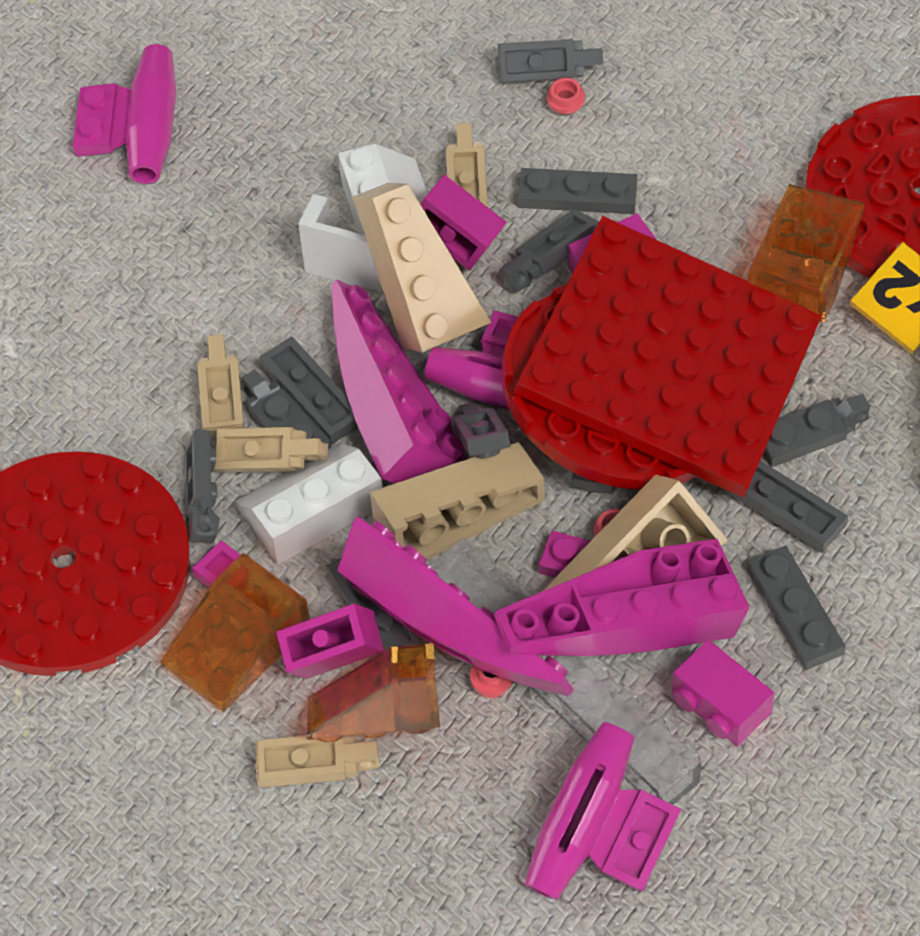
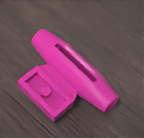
(133, 116)
(474, 372)
(598, 820)

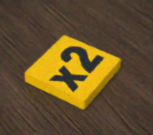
(893, 298)

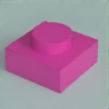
(560, 552)
(214, 563)

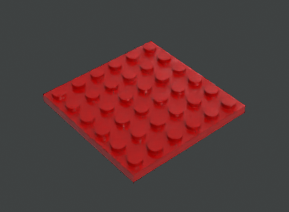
(669, 356)

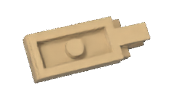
(467, 163)
(220, 388)
(266, 450)
(312, 761)

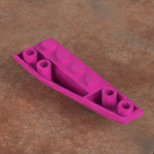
(387, 396)
(632, 605)
(437, 611)

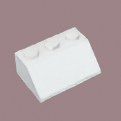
(374, 166)
(311, 502)

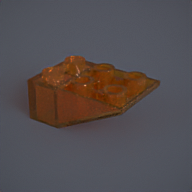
(807, 248)
(234, 632)
(379, 697)

